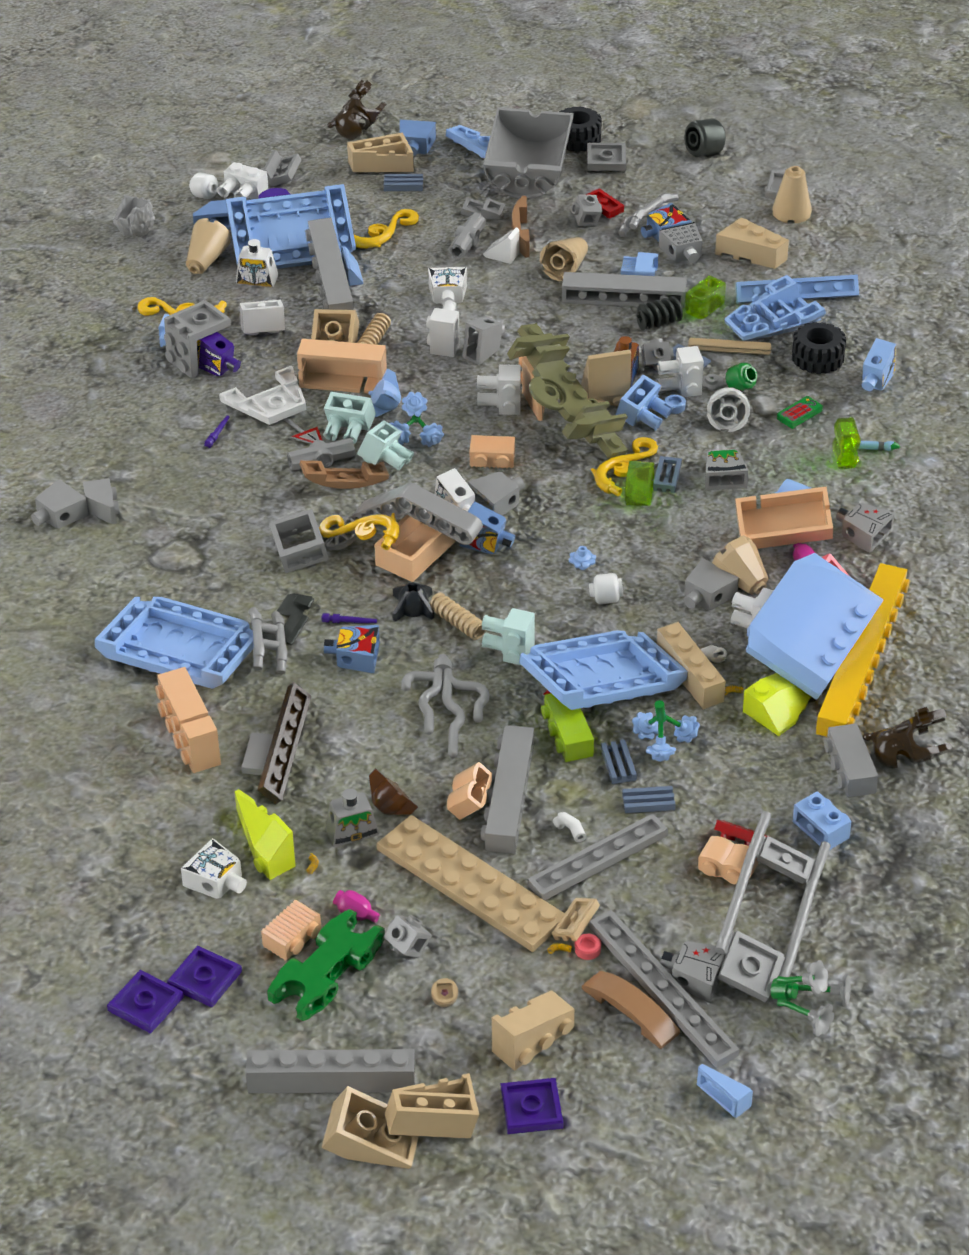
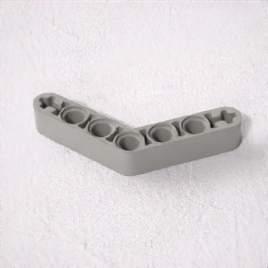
(426, 508)

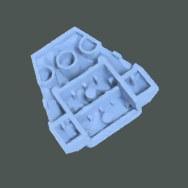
(774, 312)

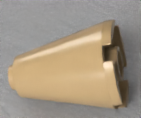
(793, 197)
(206, 244)
(563, 256)

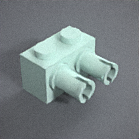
(350, 412)
(382, 445)
(517, 634)

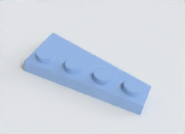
(469, 138)

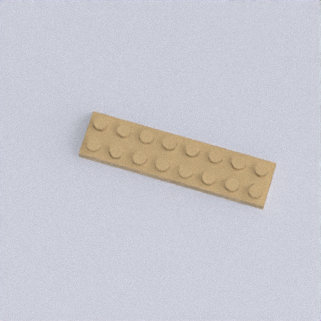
(471, 882)

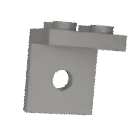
(187, 327)

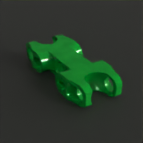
(316, 976)

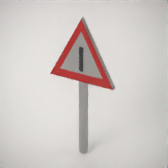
(305, 436)

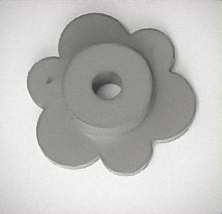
(712, 382)

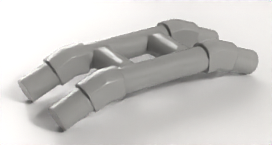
(633, 220)
(261, 644)

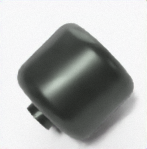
(704, 137)

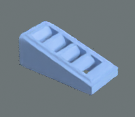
(725, 1091)

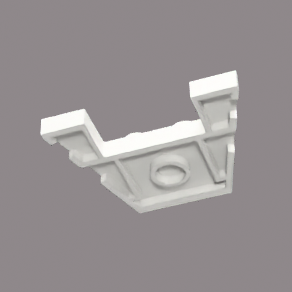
(271, 404)

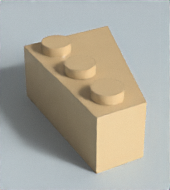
(531, 1029)
(433, 1110)

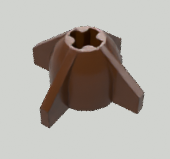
(388, 796)

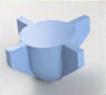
(386, 394)

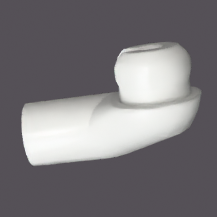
(715, 653)
(564, 819)

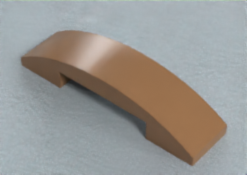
(519, 216)
(344, 477)
(634, 1004)

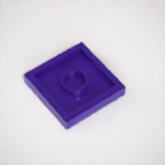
(205, 976)
(145, 1001)
(531, 1106)

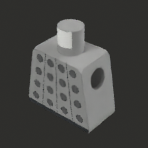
(681, 242)

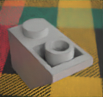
(100, 499)

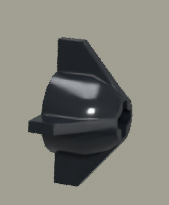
(413, 601)

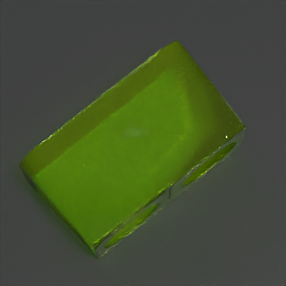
(702, 306)
(639, 483)

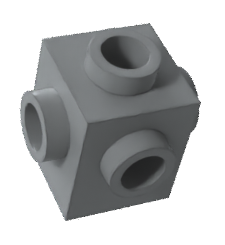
(587, 210)
(649, 355)
(407, 936)

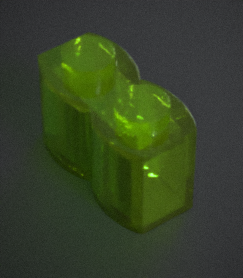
(846, 443)

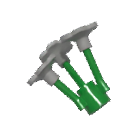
(785, 989)

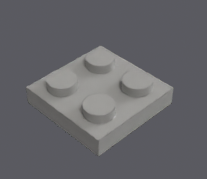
(606, 157)

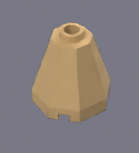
(744, 562)

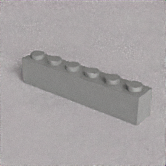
(329, 265)
(620, 289)
(509, 789)
(329, 1070)

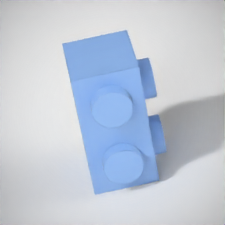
(821, 820)

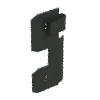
(293, 606)

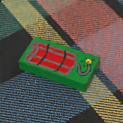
(799, 412)

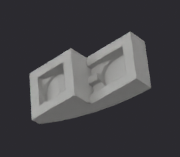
(489, 210)

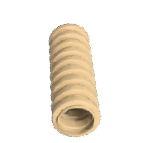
(375, 329)
(457, 616)

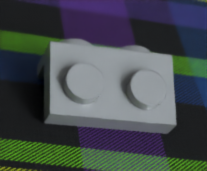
(281, 169)

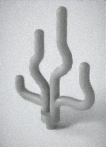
(443, 678)

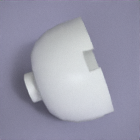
(728, 409)

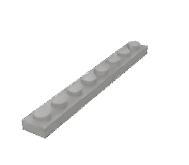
(664, 989)

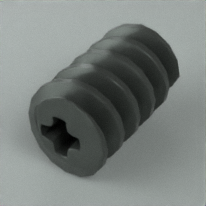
(659, 311)

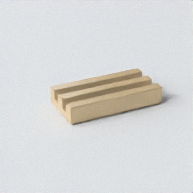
(576, 919)

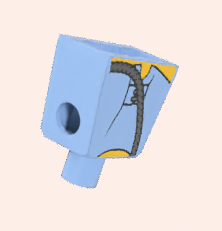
(878, 374)

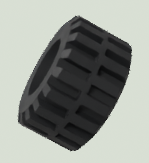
(584, 129)
(818, 347)

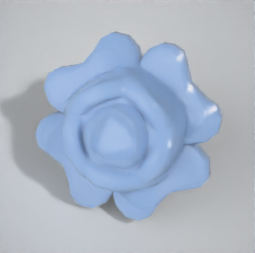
(582, 558)

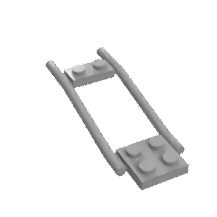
(748, 962)

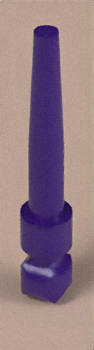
(214, 435)
(336, 618)

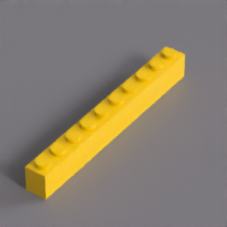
(856, 670)

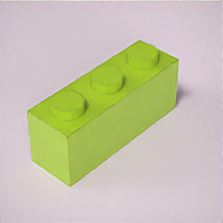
(569, 729)

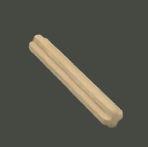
(731, 346)

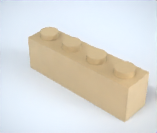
(702, 677)

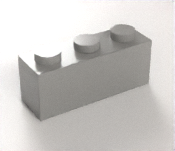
(851, 760)

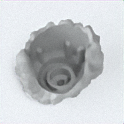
(134, 216)

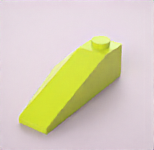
(775, 703)
(267, 837)

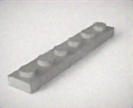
(597, 857)

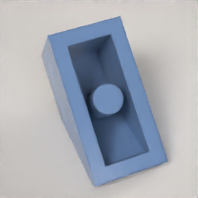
(213, 211)

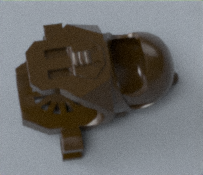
(353, 110)
(899, 739)

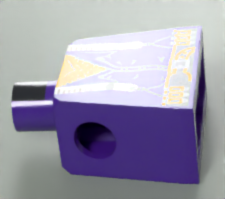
(216, 355)

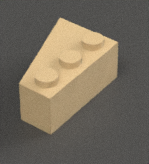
(381, 154)
(753, 243)

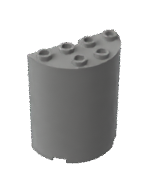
(526, 151)

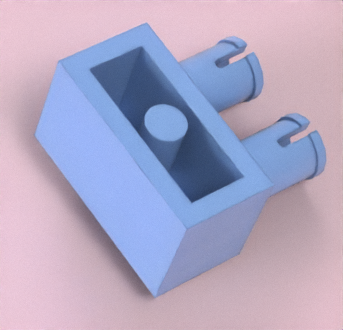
(639, 399)

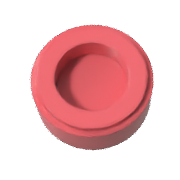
(588, 946)

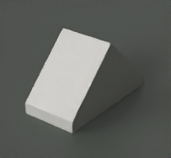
(505, 248)

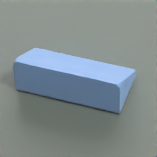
(351, 268)

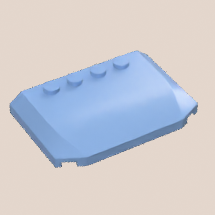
(282, 223)
(811, 623)
(176, 635)
(603, 668)

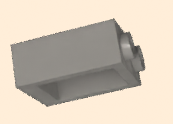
(312, 550)

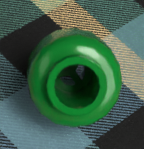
(741, 376)

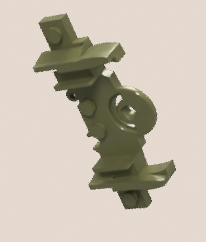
(553, 382)

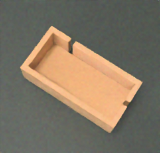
(340, 365)
(785, 517)
(414, 549)
(182, 710)

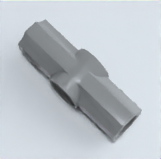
(467, 235)
(322, 452)

